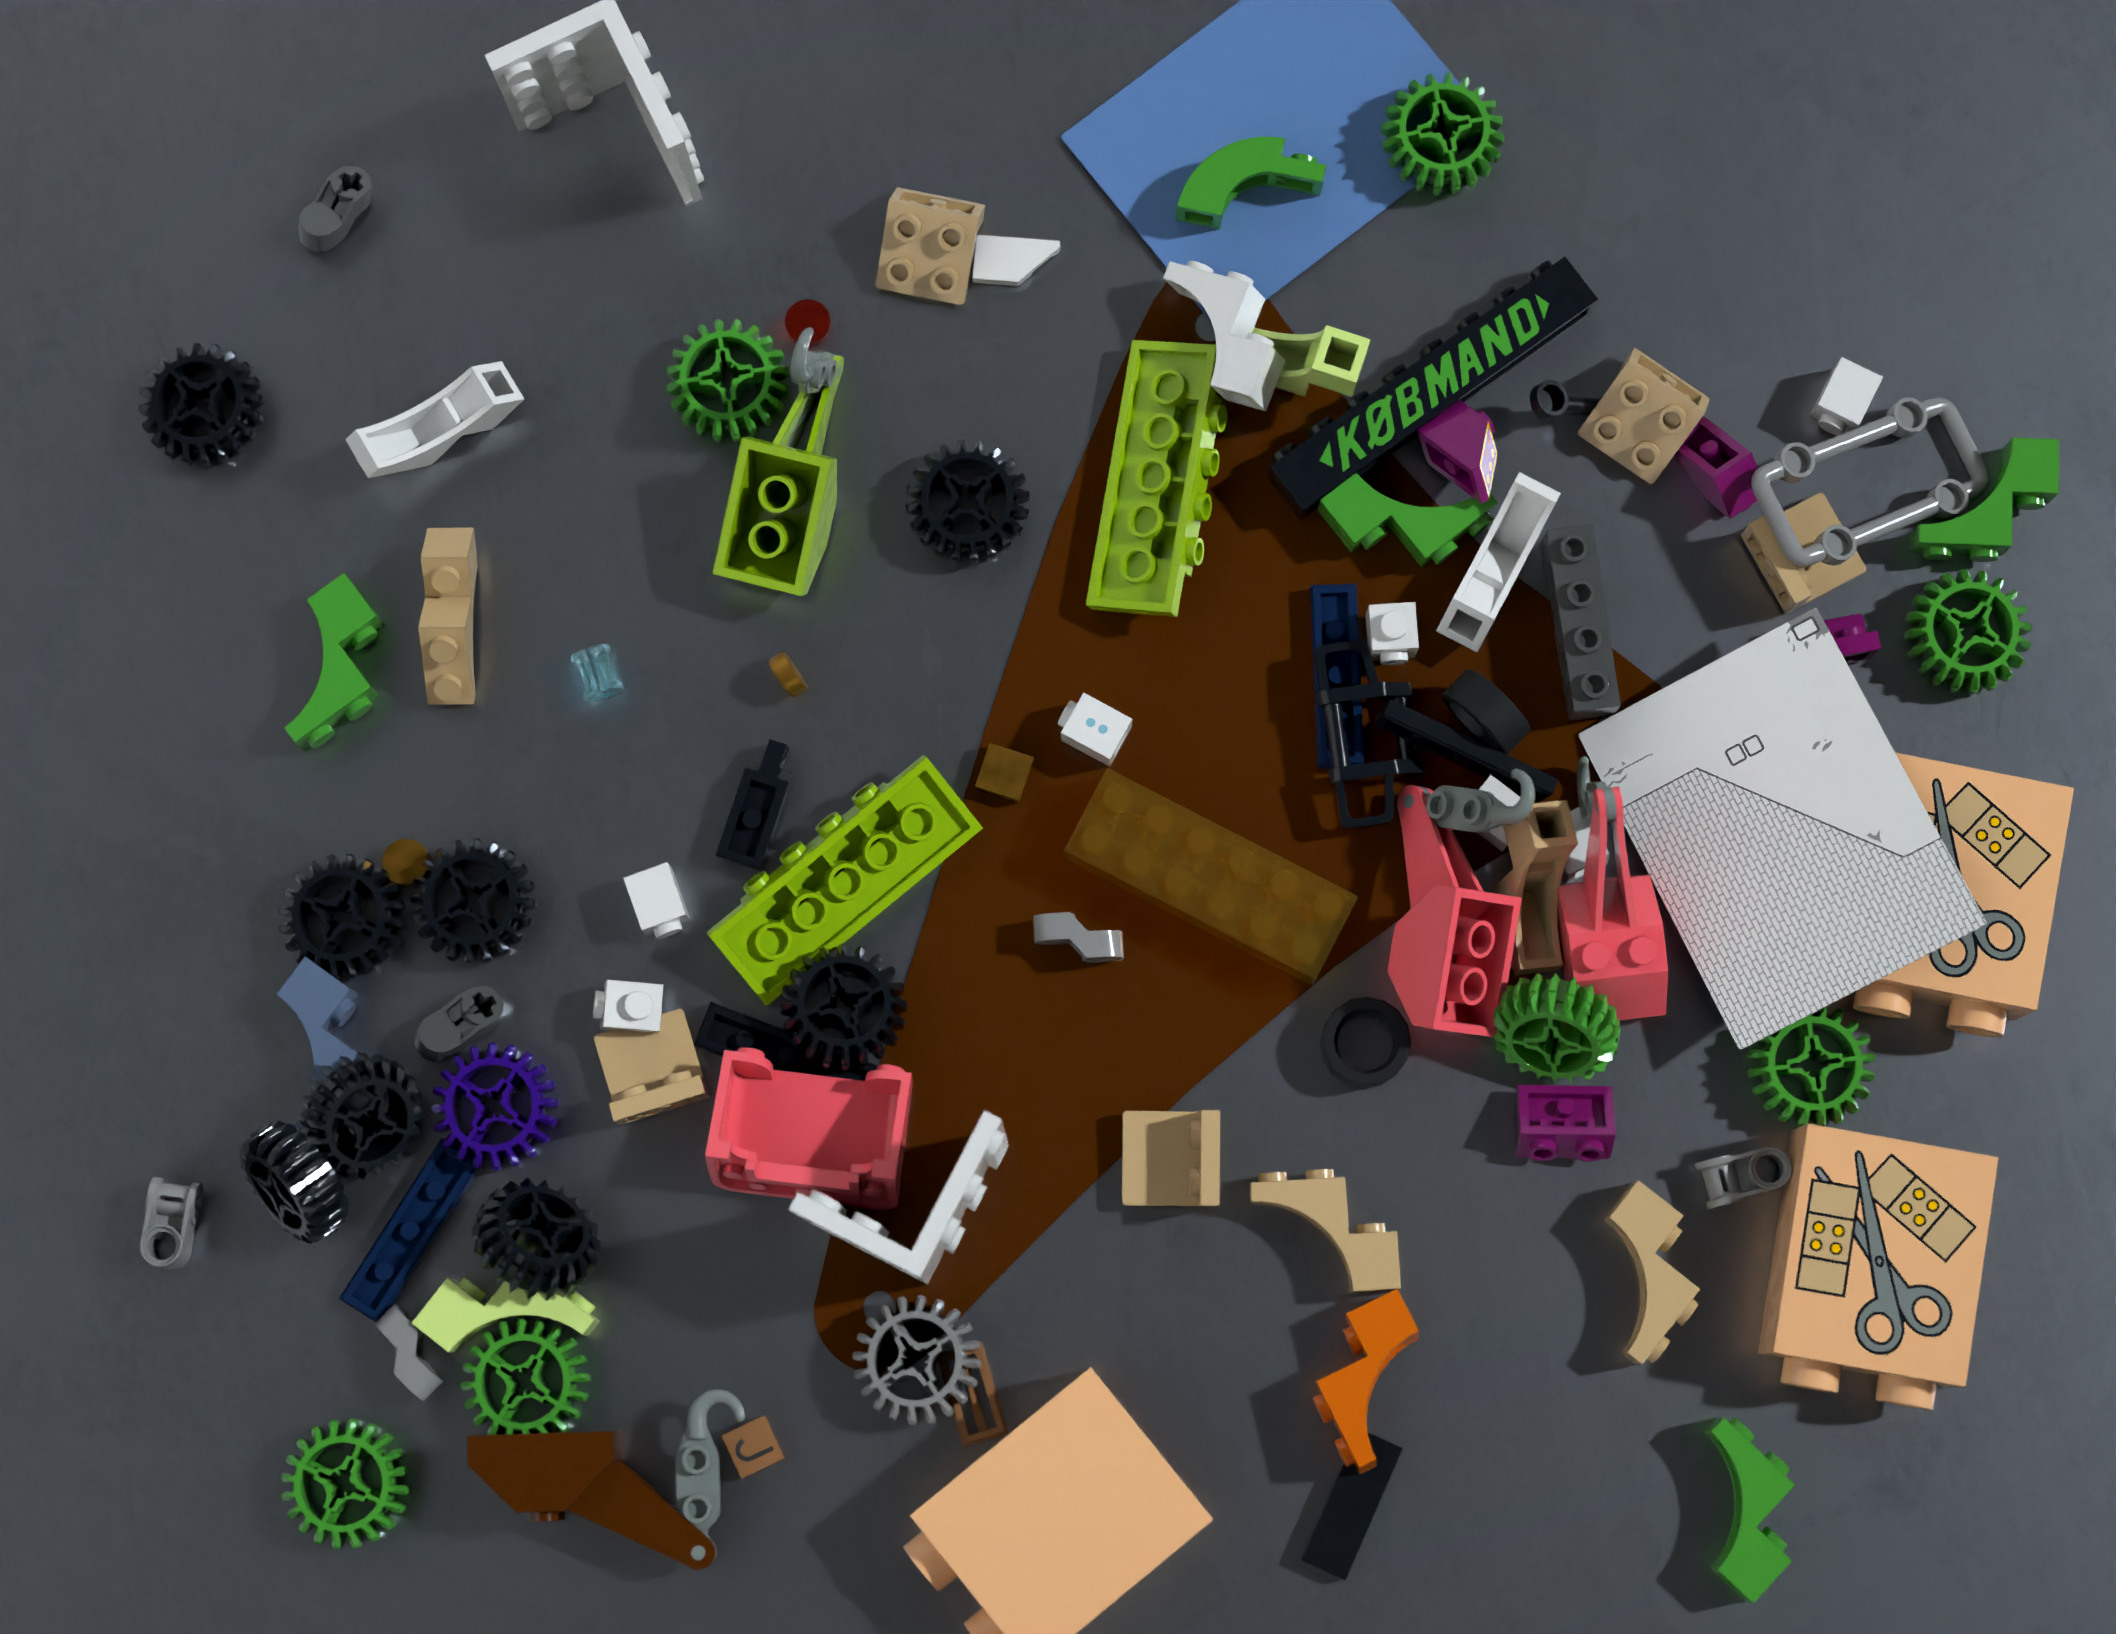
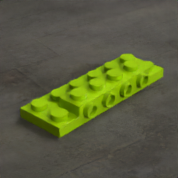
(1158, 479)
(843, 876)

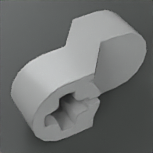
(1066, 929)
(409, 1364)

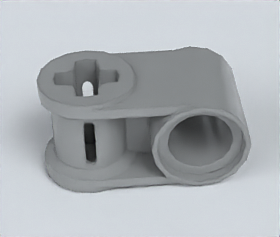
(1740, 1176)
(171, 1218)

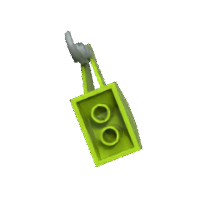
(782, 494)

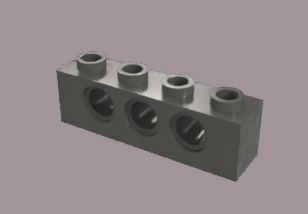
(1580, 622)

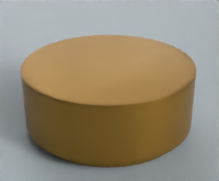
(788, 674)
(404, 861)

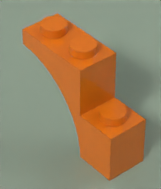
(1379, 1333)

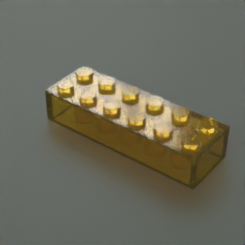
(1209, 876)

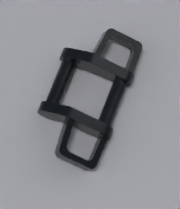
(1342, 771)

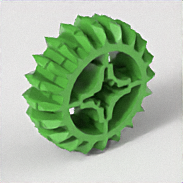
(1476, 122)
(710, 381)
(1984, 638)
(1556, 1028)
(1814, 1086)
(538, 1362)
(334, 1503)

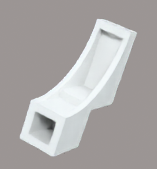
(1245, 361)
(425, 432)
(1498, 562)

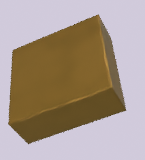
(1004, 772)

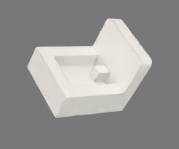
(629, 1006)

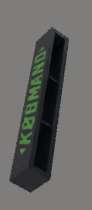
(1446, 373)

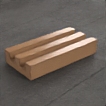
(983, 1432)

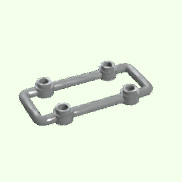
(1837, 541)

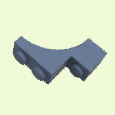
(320, 1005)

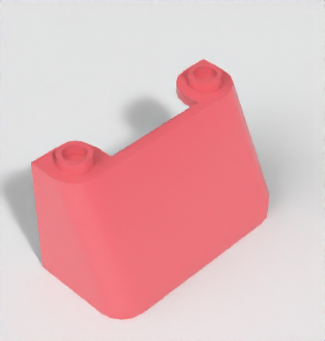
(808, 1132)

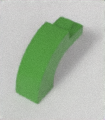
(1242, 167)

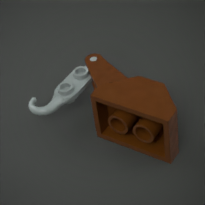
(589, 1478)

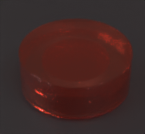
(808, 314)

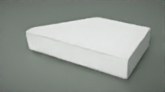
(1009, 259)

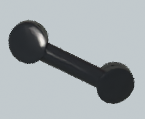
(1551, 400)

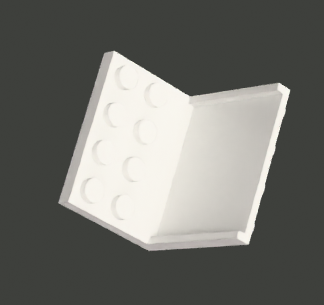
(581, 58)
(943, 1226)

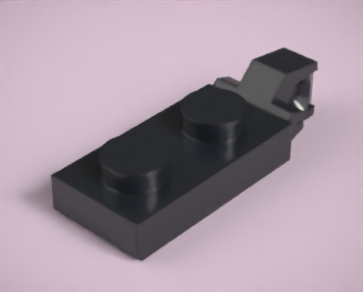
(756, 809)

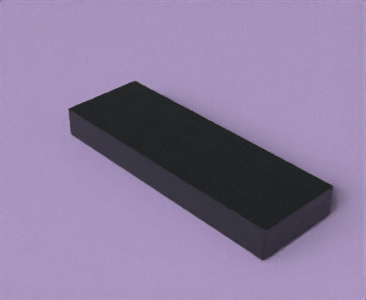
(1350, 1511)

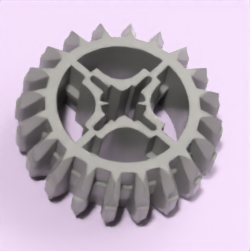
(895, 1325)

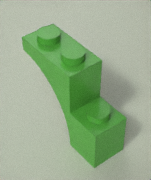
(2025, 477)
(1428, 533)
(342, 688)
(1760, 1482)

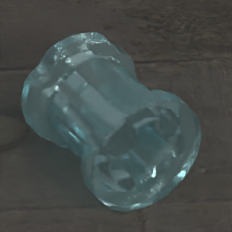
(597, 673)

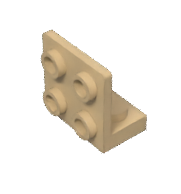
(928, 245)
(1644, 416)
(1794, 584)
(650, 1069)
(1171, 1158)

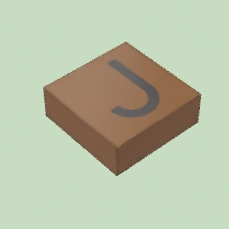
(753, 1446)

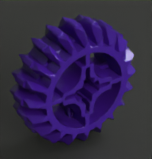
(506, 1087)

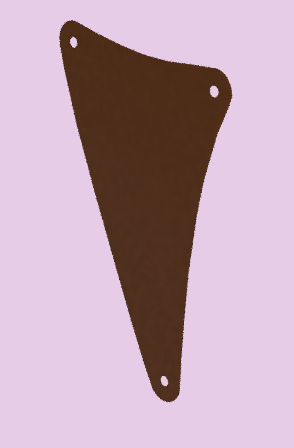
(1217, 728)

